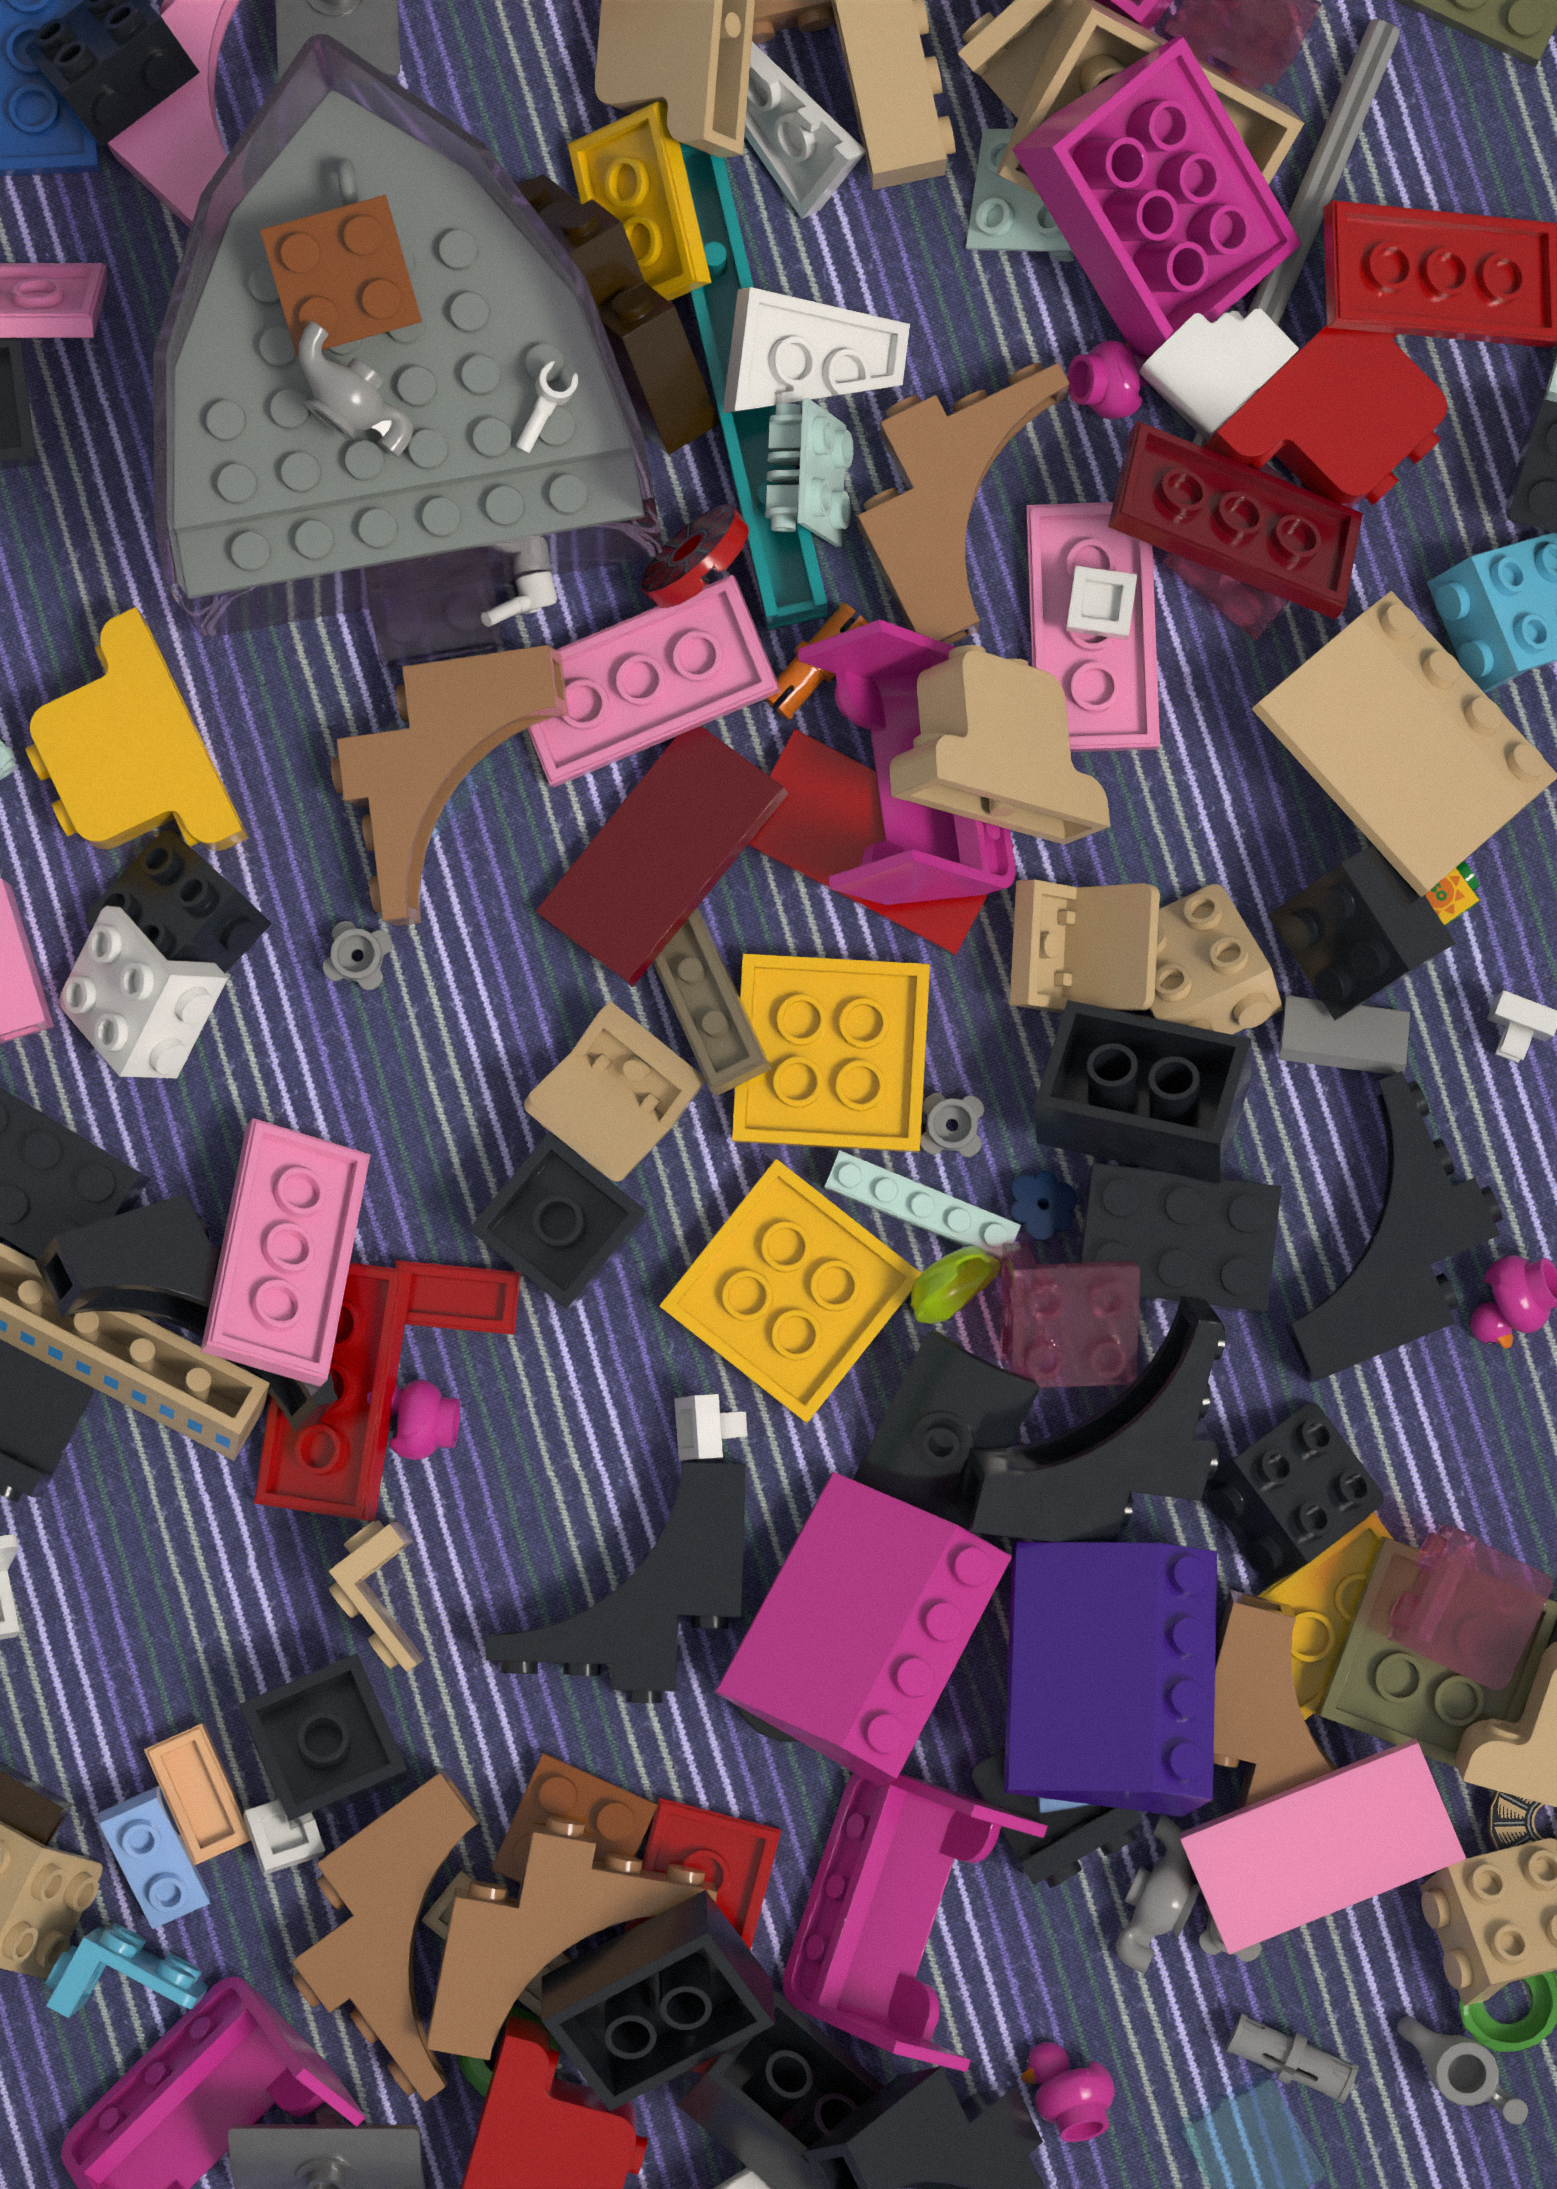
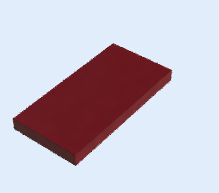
(1236, 520)
(661, 853)

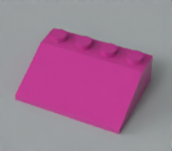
(1158, 196)
(863, 1627)

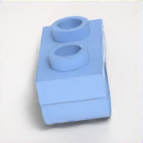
(154, 1857)

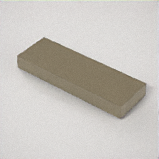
(710, 1007)

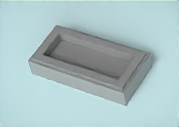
(1360, 1040)

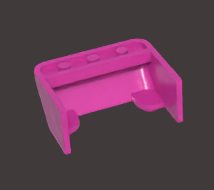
(925, 849)
(878, 1905)
(206, 2073)

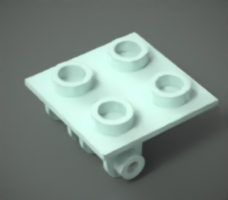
(1007, 214)
(824, 454)

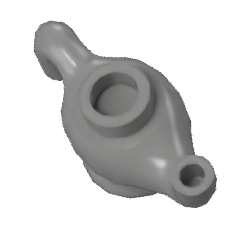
(349, 395)
(1160, 1898)
(1462, 2069)

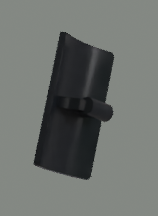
(937, 1415)

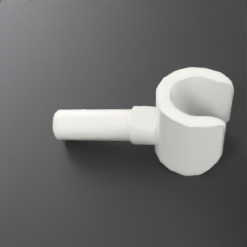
(544, 407)
(534, 593)

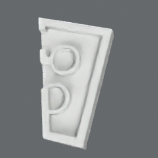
(796, 137)
(808, 350)

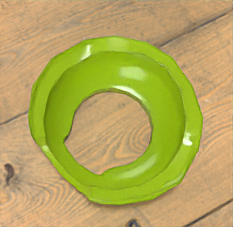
(952, 1283)

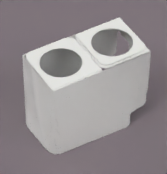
(1217, 366)

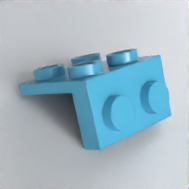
(1501, 610)
(121, 1949)

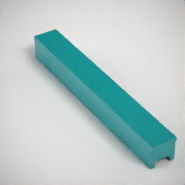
(781, 561)

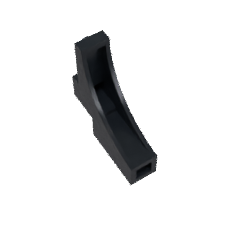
(1422, 1219)
(162, 1268)
(1140, 1443)
(636, 1628)
(925, 2139)

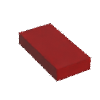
(462, 1298)

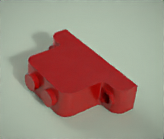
(1339, 416)
(545, 2128)

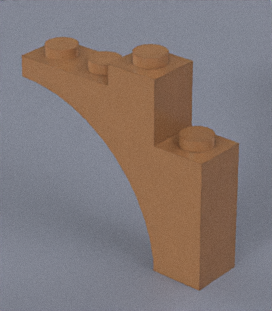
(942, 462)
(407, 775)
(1257, 1701)
(504, 1941)
(370, 1956)

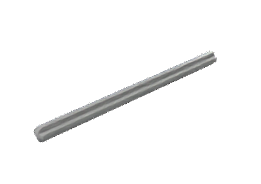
(1327, 165)

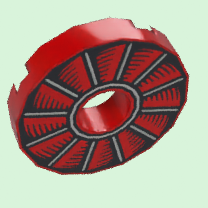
(703, 544)

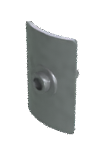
(363, 26)
(325, 2155)

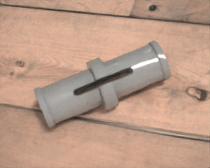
(1292, 2058)

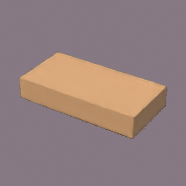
(198, 1793)

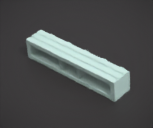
(920, 1205)

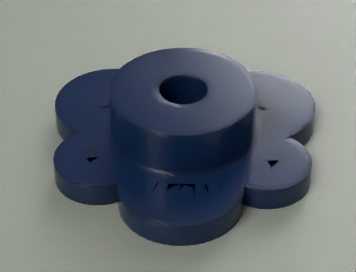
(1055, 1198)

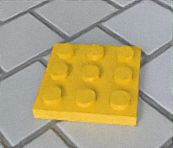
(840, 1052)
(791, 1291)

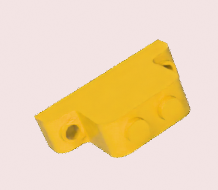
(131, 751)

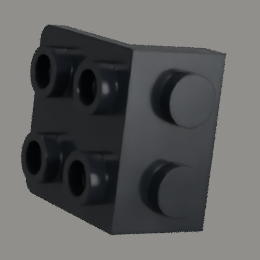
(111, 62)
(184, 905)
(36, 1420)
(1292, 1493)
(1068, 1832)

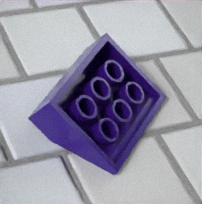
(1112, 1674)

